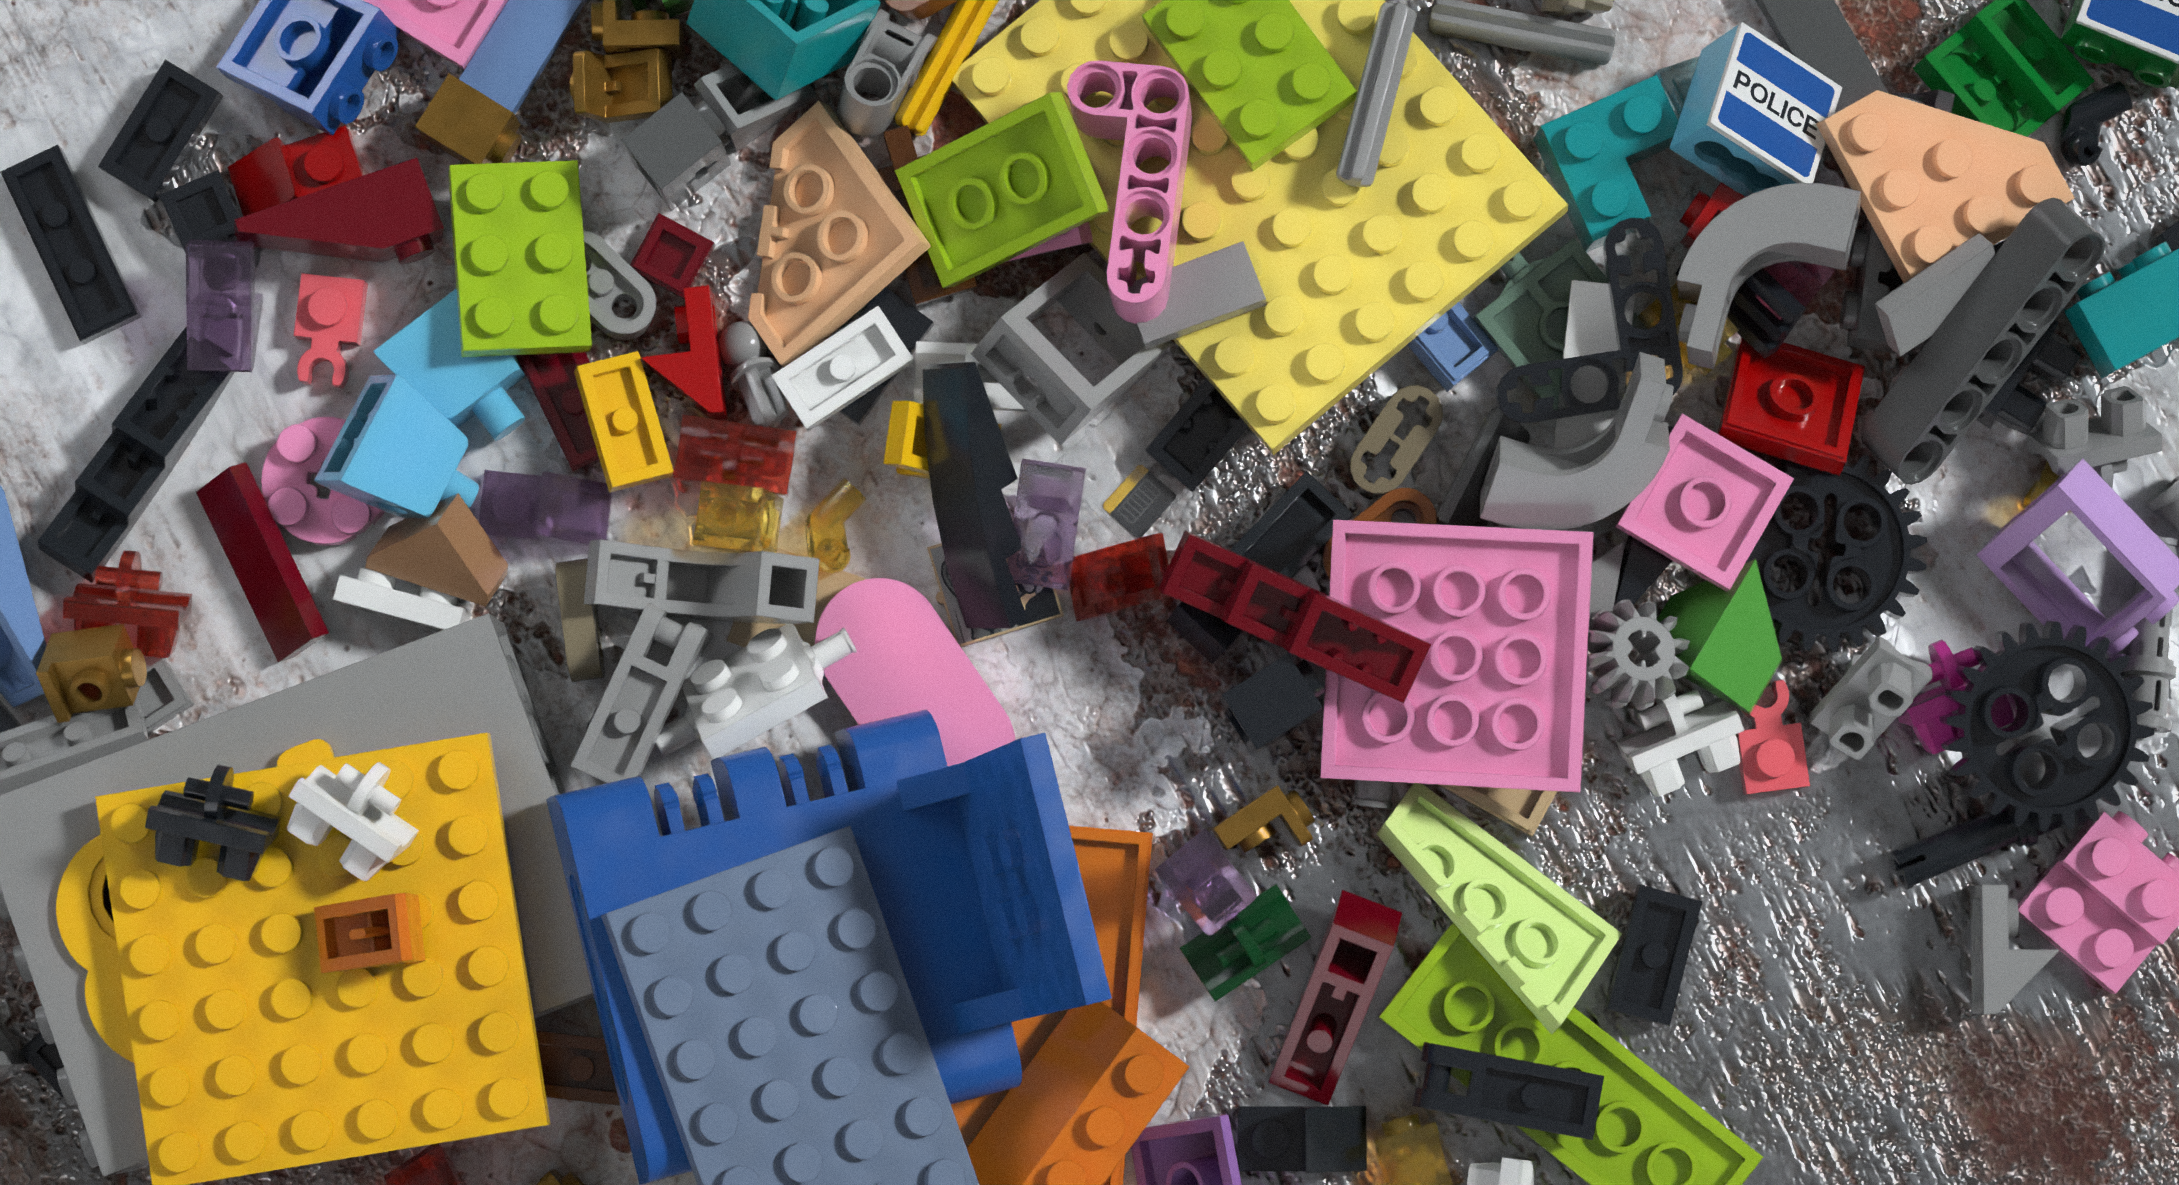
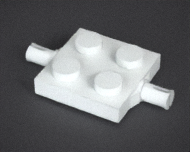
(753, 689)

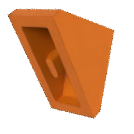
(369, 933)

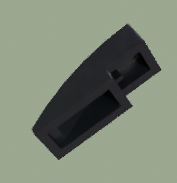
(1282, 541)

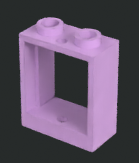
(2047, 589)

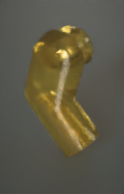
(826, 527)

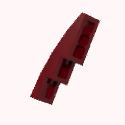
(1294, 616)

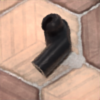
(2084, 122)

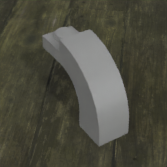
(1765, 228)
(1590, 481)
(703, 584)

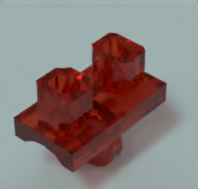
(735, 454)
(133, 598)

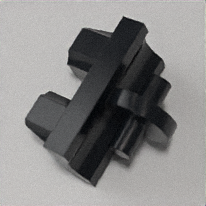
(2019, 407)
(215, 815)

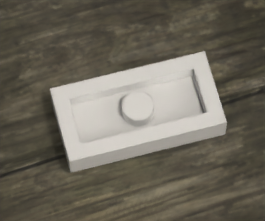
(843, 368)
(377, 594)

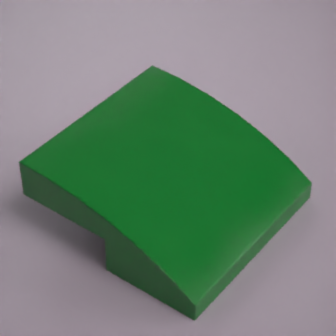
(2005, 69)

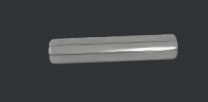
(1522, 31)
(1376, 94)

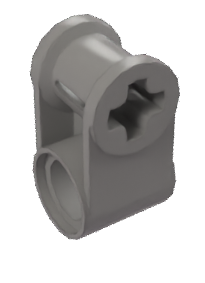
(885, 67)

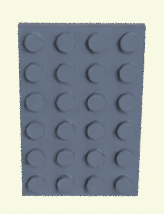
(788, 1026)

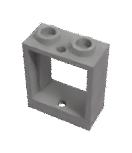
(1063, 396)

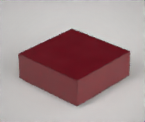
(672, 255)

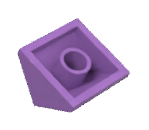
(1187, 1153)

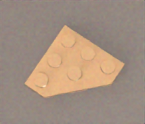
(1937, 176)
(825, 237)

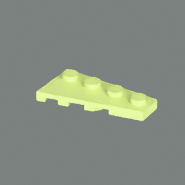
(1509, 911)

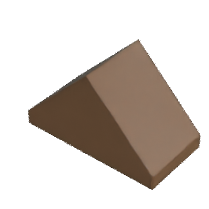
(442, 553)

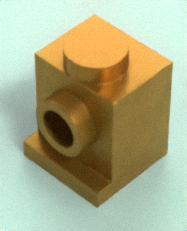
(91, 670)

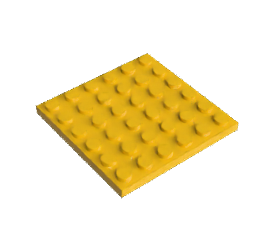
(276, 1066)

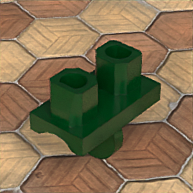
(1246, 943)

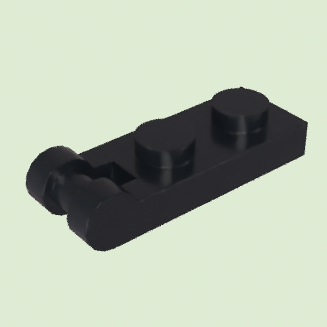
(1511, 1091)

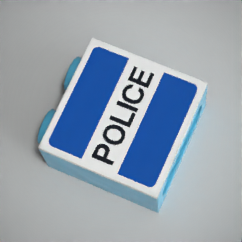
(1754, 113)

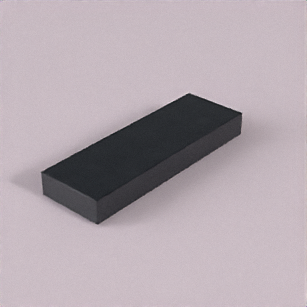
(71, 244)

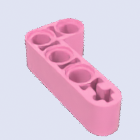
(1139, 193)

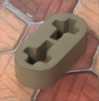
(1407, 450)
(579, 623)

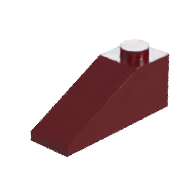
(360, 219)
(1336, 997)

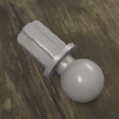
(746, 354)

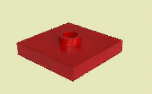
(1792, 405)

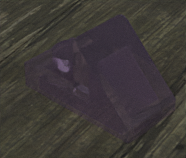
(221, 305)
(545, 507)
(1047, 523)
(1205, 883)

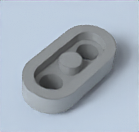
(612, 281)

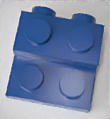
(312, 56)

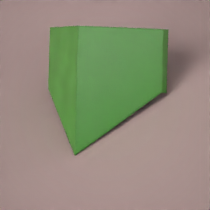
(1729, 635)

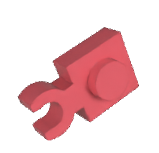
(329, 315)
(1772, 752)

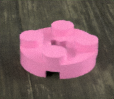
(296, 502)

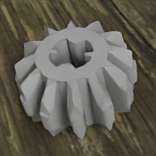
(1654, 667)

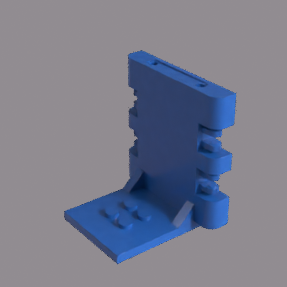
(960, 858)

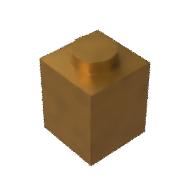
(469, 124)

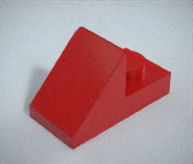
(289, 171)
(698, 371)

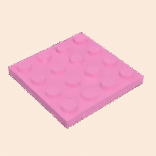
(1503, 665)

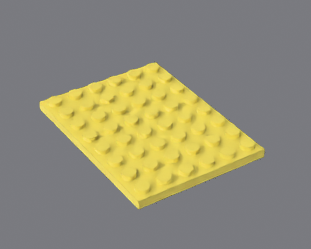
(1339, 264)

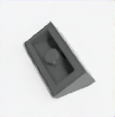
(1462, 501)

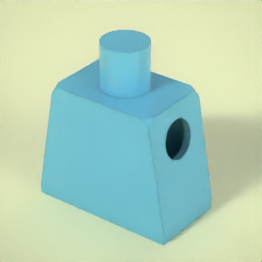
(459, 387)
(397, 452)

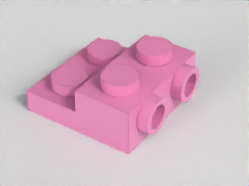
(2106, 900)

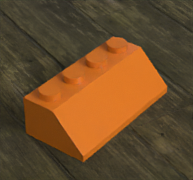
(1077, 1103)

